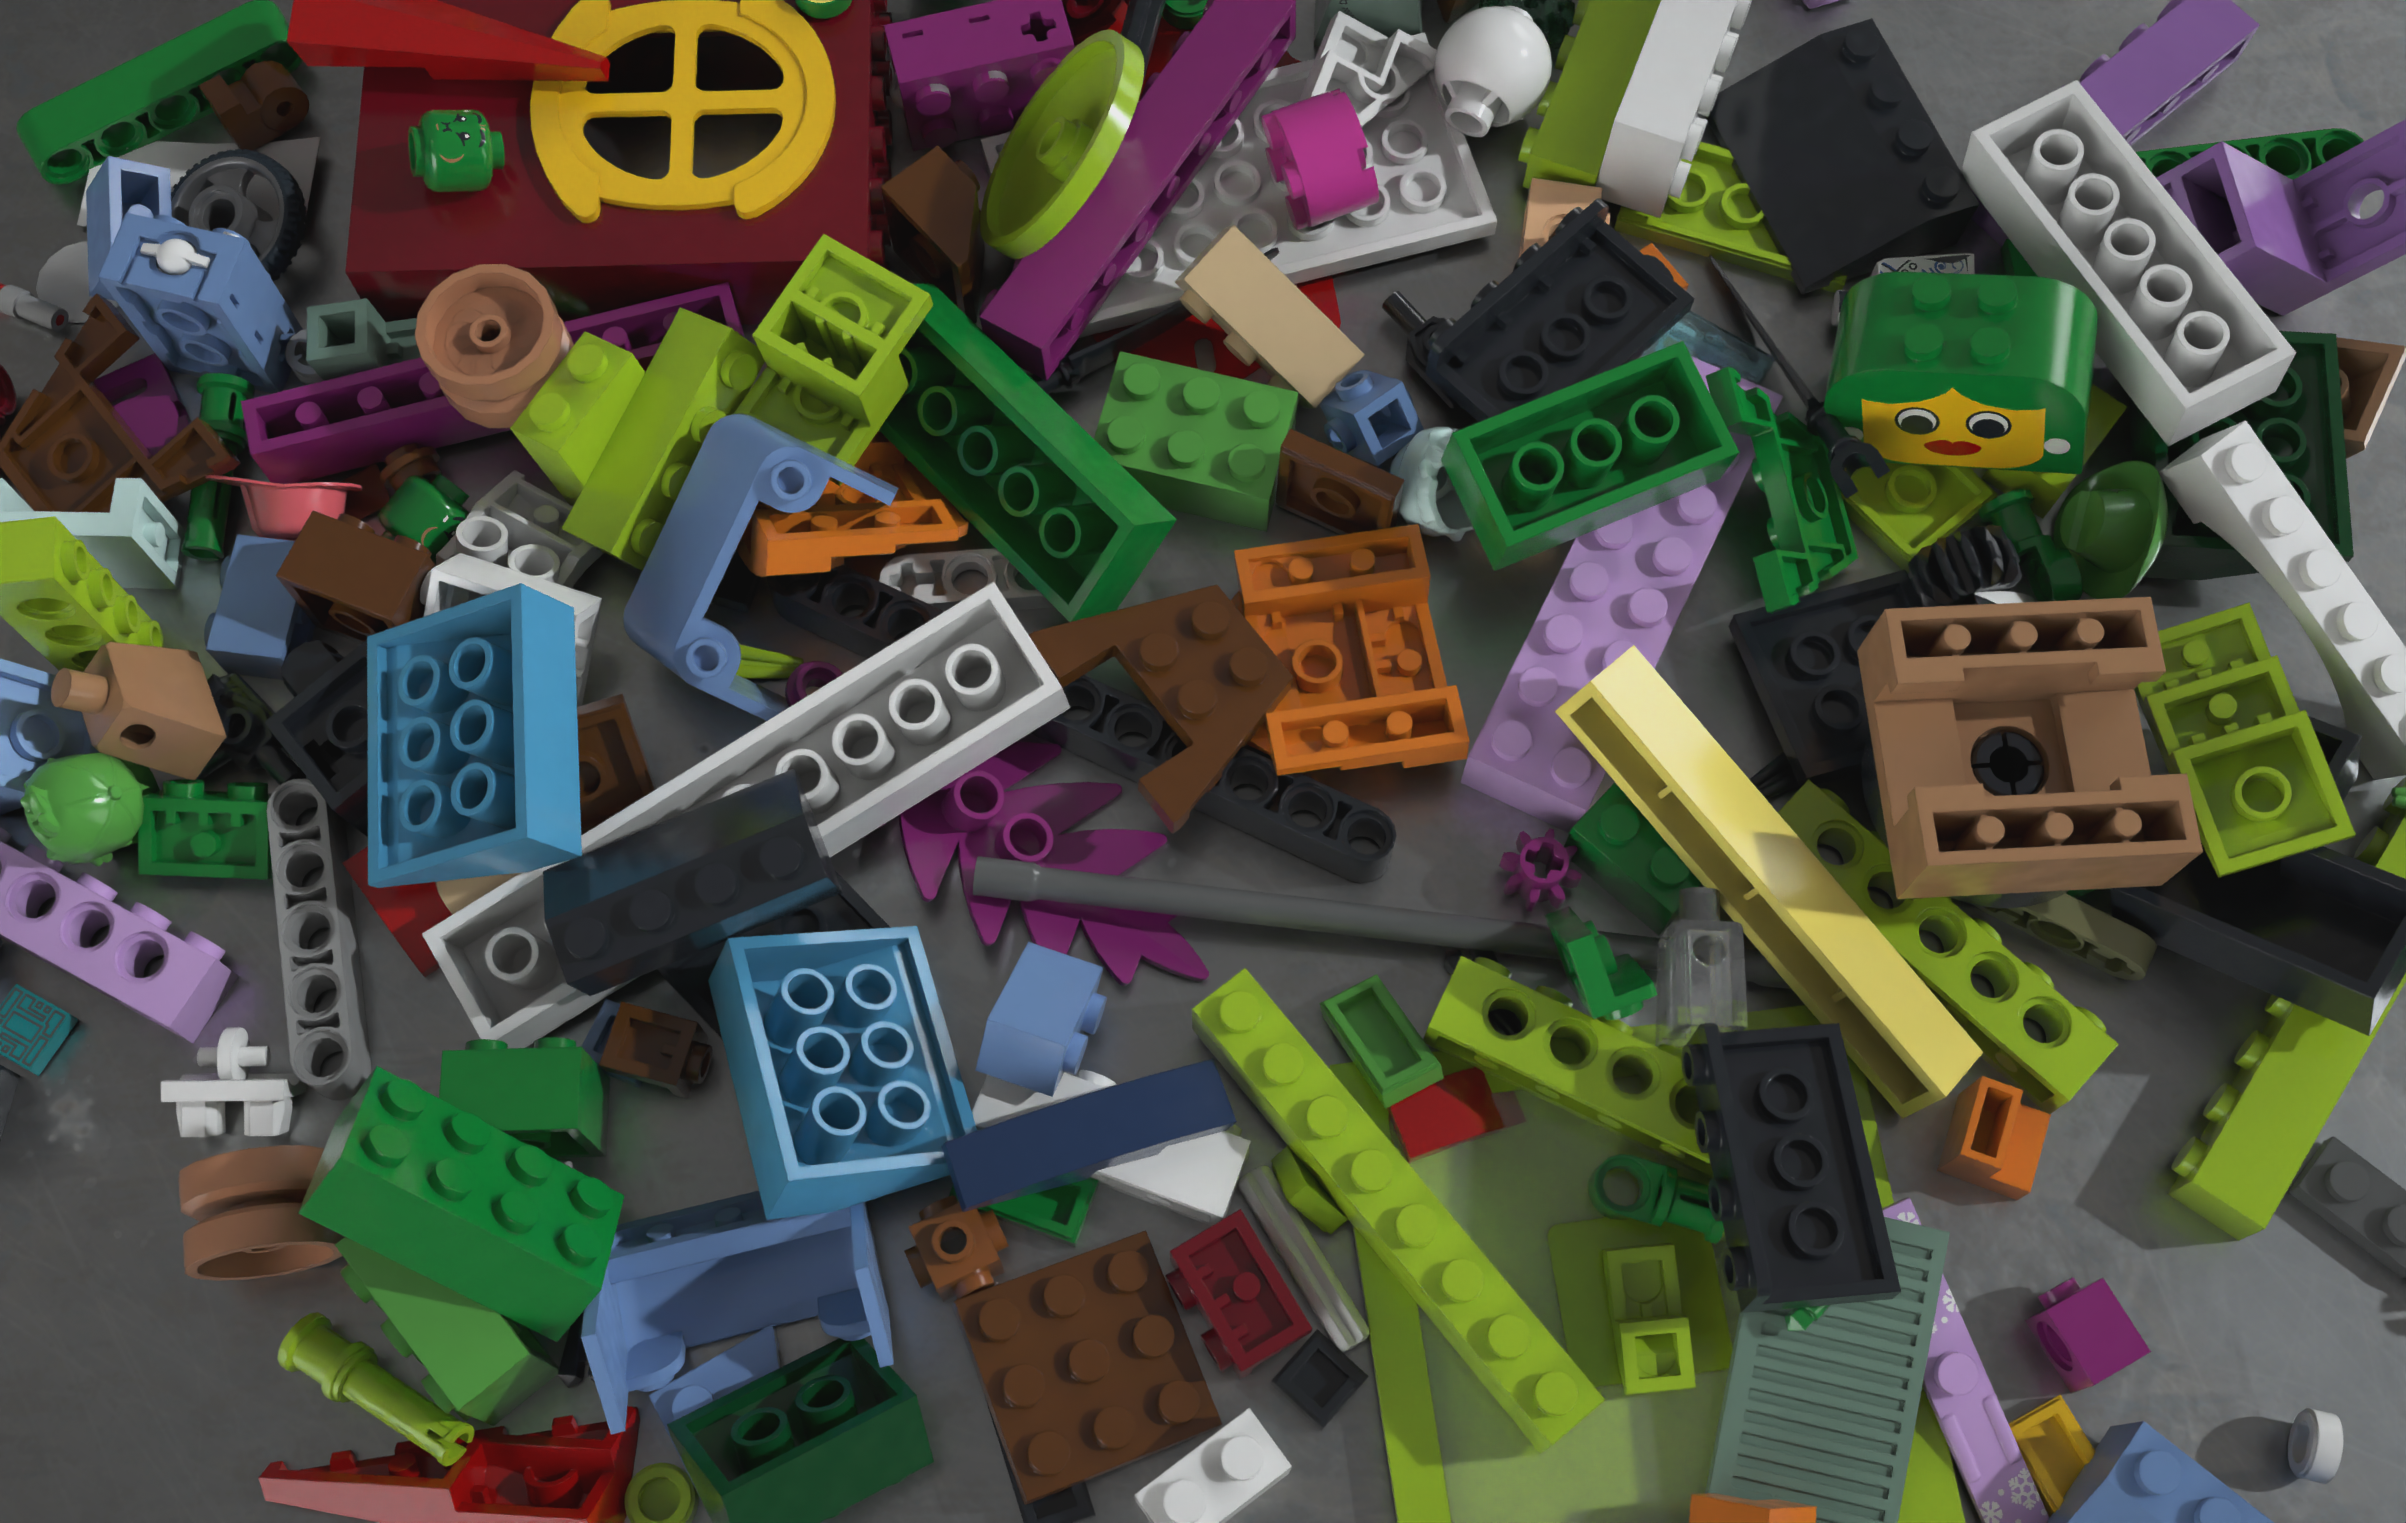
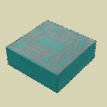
(32, 1029)

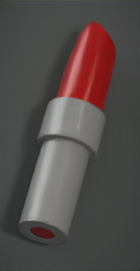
(23, 305)

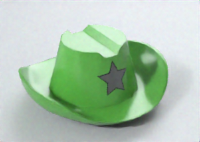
(2114, 527)

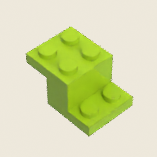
(835, 351)

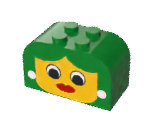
(1966, 370)

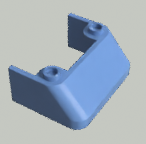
(733, 471)
(725, 1275)

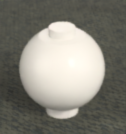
(1492, 68)

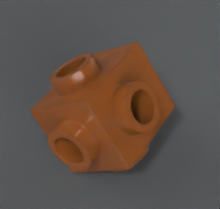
(961, 1272)

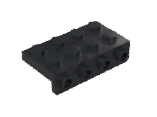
(1556, 319)
(1789, 1167)

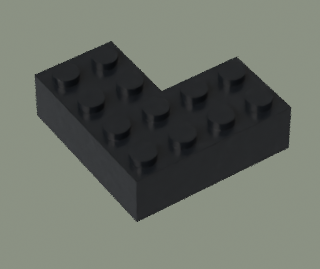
(2296, 927)

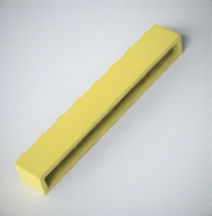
(1770, 883)

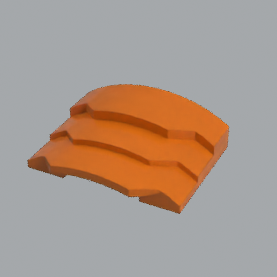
(850, 521)
(1360, 649)

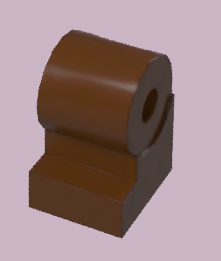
(258, 105)

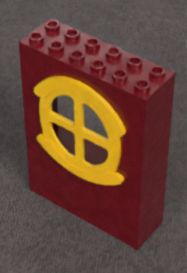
(614, 236)

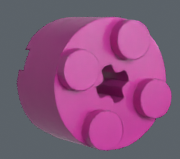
(1320, 158)

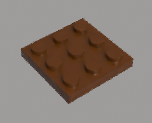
(1085, 1366)

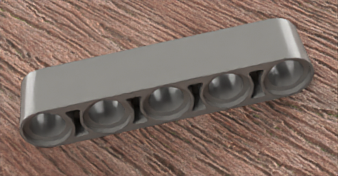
(334, 963)

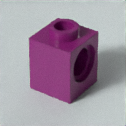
(2085, 1333)

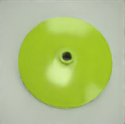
(1062, 144)

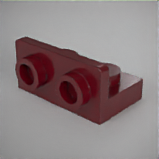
(1237, 1295)

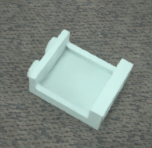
(134, 541)

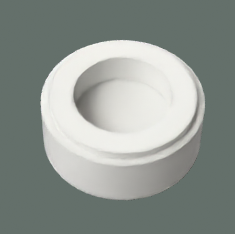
(2315, 1445)

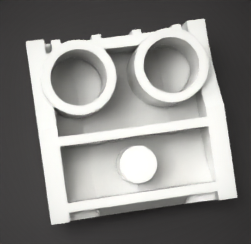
(522, 531)

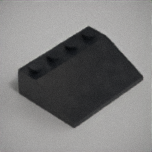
(1842, 158)

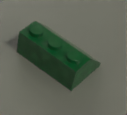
(804, 1439)

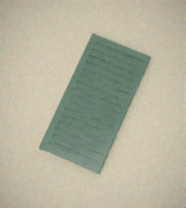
(1832, 1406)

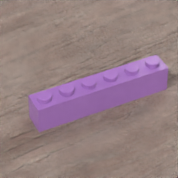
(2159, 70)

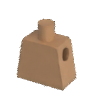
(145, 706)

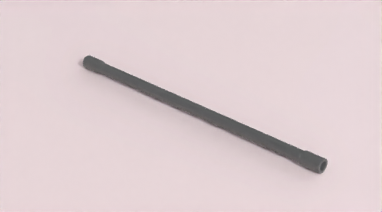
(1032, 882)

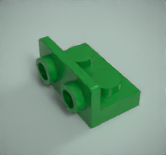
(206, 831)
(1601, 982)

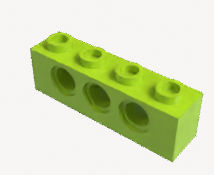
(64, 597)

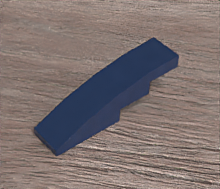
(1087, 1135)

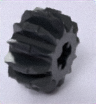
(1964, 565)

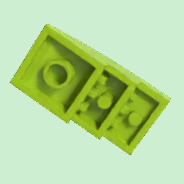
(2243, 743)

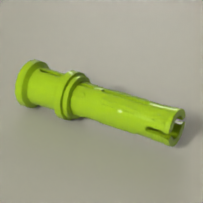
(353, 1374)

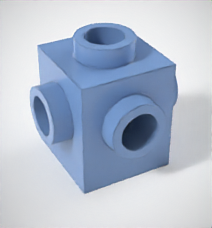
(1370, 416)

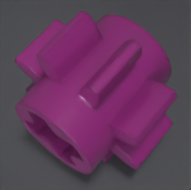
(1556, 859)

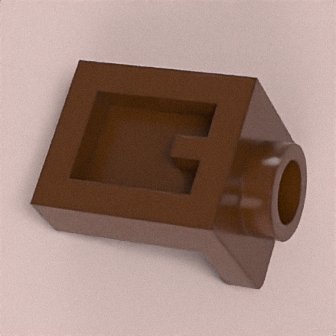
(657, 1049)

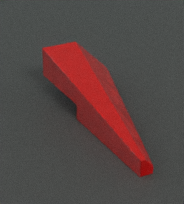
(433, 36)
(501, 1478)

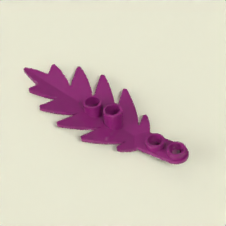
(1029, 828)

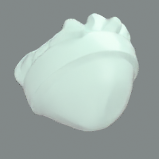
(1427, 490)

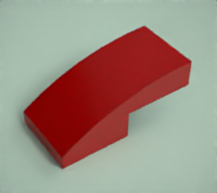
(404, 910)
(1445, 1114)

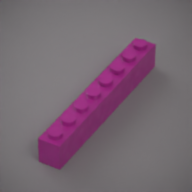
(1166, 144)
(378, 410)

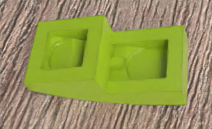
(1648, 1318)

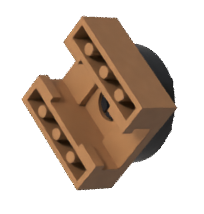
(2051, 707)

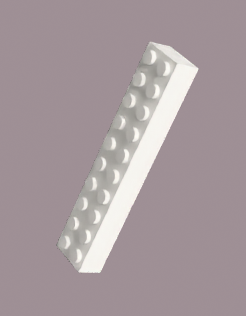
(862, 756)

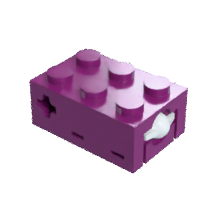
(973, 67)

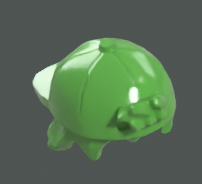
(87, 806)

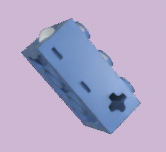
(201, 300)

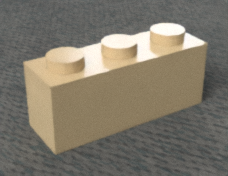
(1267, 318)

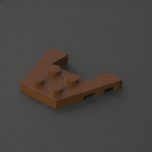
(75, 444)
(1198, 670)

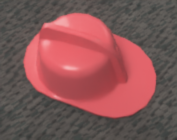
(283, 509)

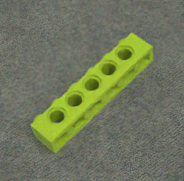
(2074, 1036)
(1584, 1089)

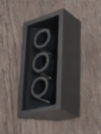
(687, 884)

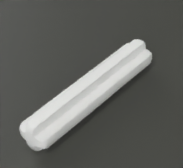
(1303, 1259)

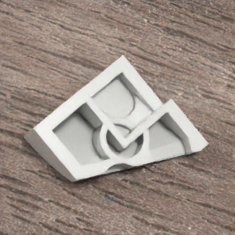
(1367, 65)

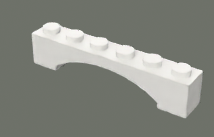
(2251, 504)

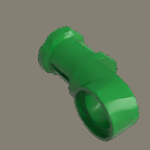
(2049, 570)
(1660, 1199)

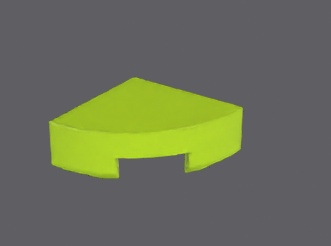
(1305, 1192)

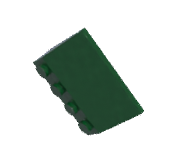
(2302, 434)

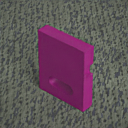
(154, 414)

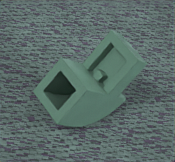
(355, 339)

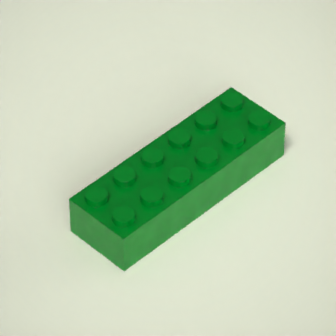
(1021, 467)

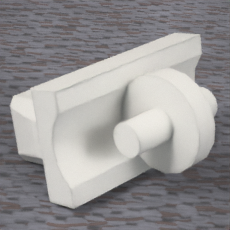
(203, 1096)

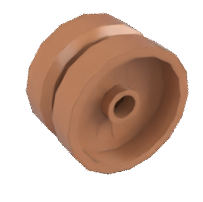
(491, 341)
(251, 1214)

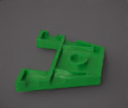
(1804, 501)

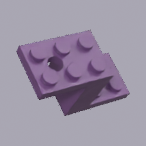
(2301, 234)

